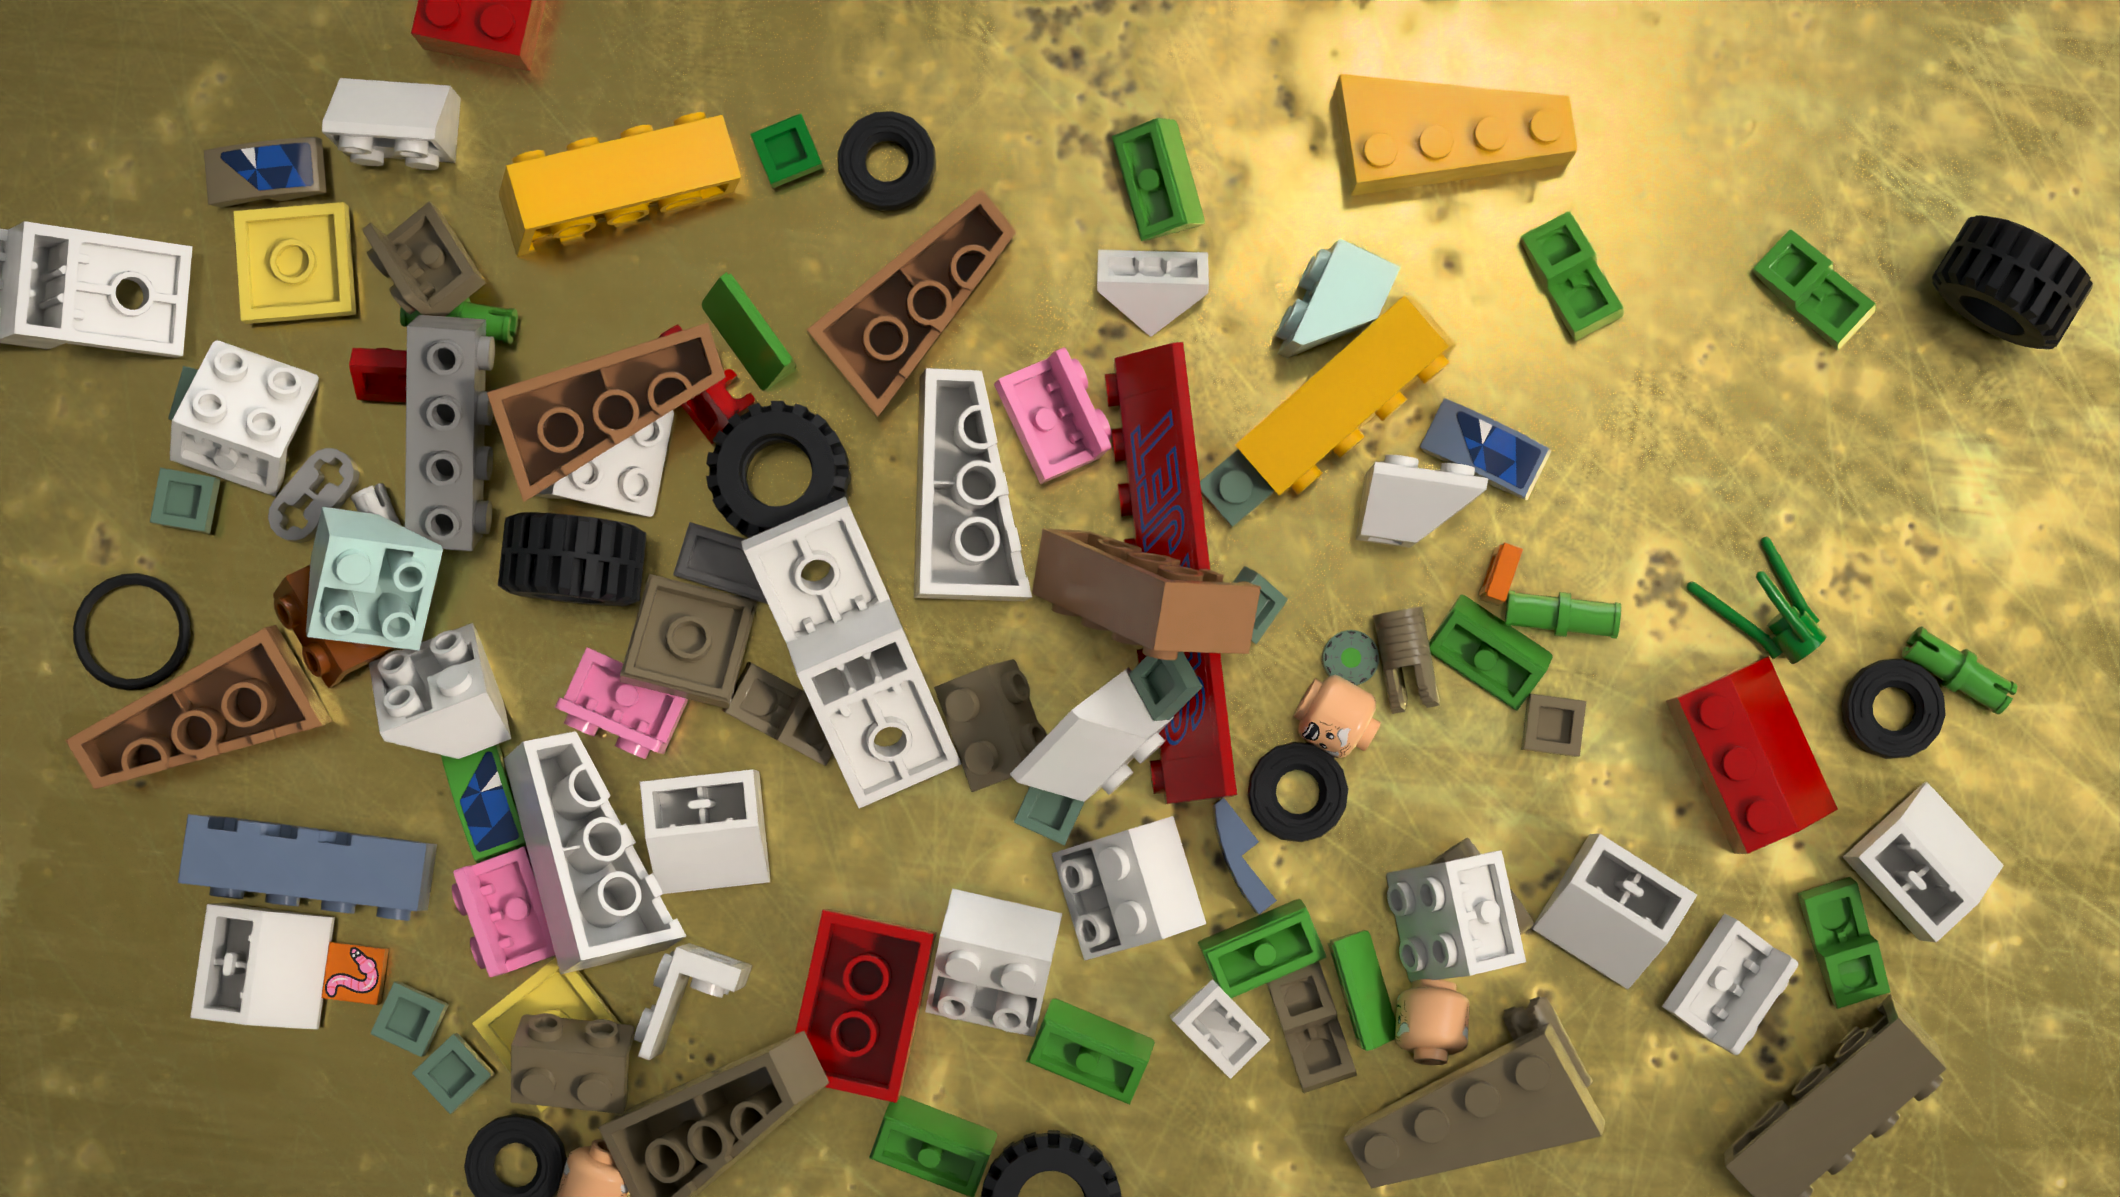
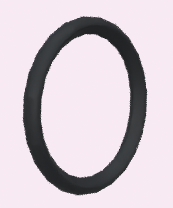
(81, 619)

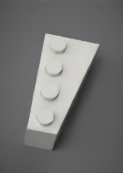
(962, 502)
(584, 860)

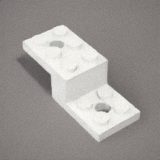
(64, 284)
(851, 652)

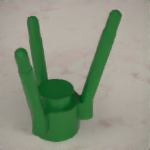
(1793, 628)

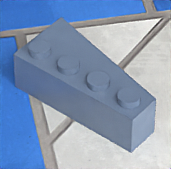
(307, 863)

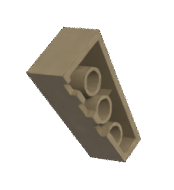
(1838, 1107)
(1487, 1111)
(706, 1125)

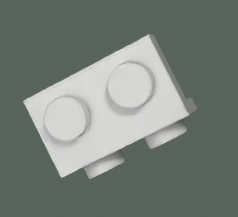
(1730, 985)

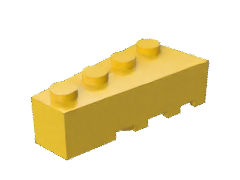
(1441, 133)
(616, 179)
(1347, 394)

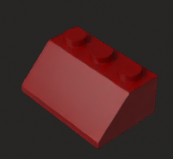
(1752, 756)

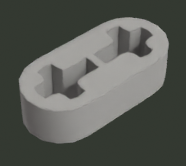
(303, 487)

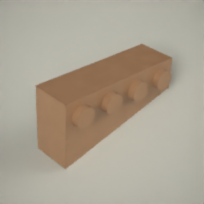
(217, 707)

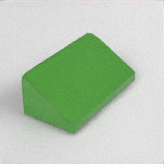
(1158, 178)
(747, 333)
(1489, 652)
(1262, 948)
(1363, 989)
(1091, 1050)
(933, 1145)

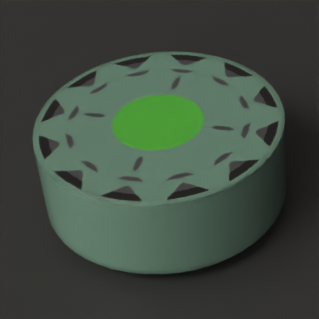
(1351, 656)

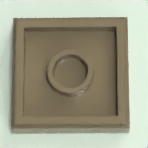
(688, 641)

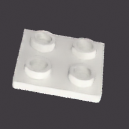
(241, 417)
(623, 476)
(1455, 917)
(711, 974)

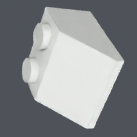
(1094, 744)

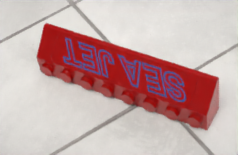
(1169, 521)

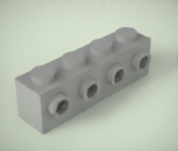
(446, 430)

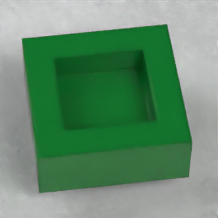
(786, 150)

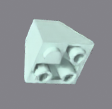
(1342, 295)
(370, 580)

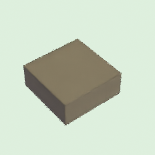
(1553, 725)

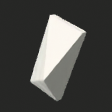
(1152, 284)
(1220, 1028)

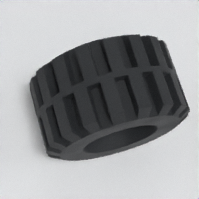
(2012, 282)
(753, 433)
(572, 559)
(1051, 1153)

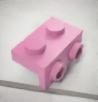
(1054, 415)
(636, 714)
(503, 912)

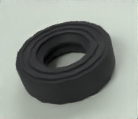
(879, 128)
(1927, 716)
(1331, 784)
(511, 1129)

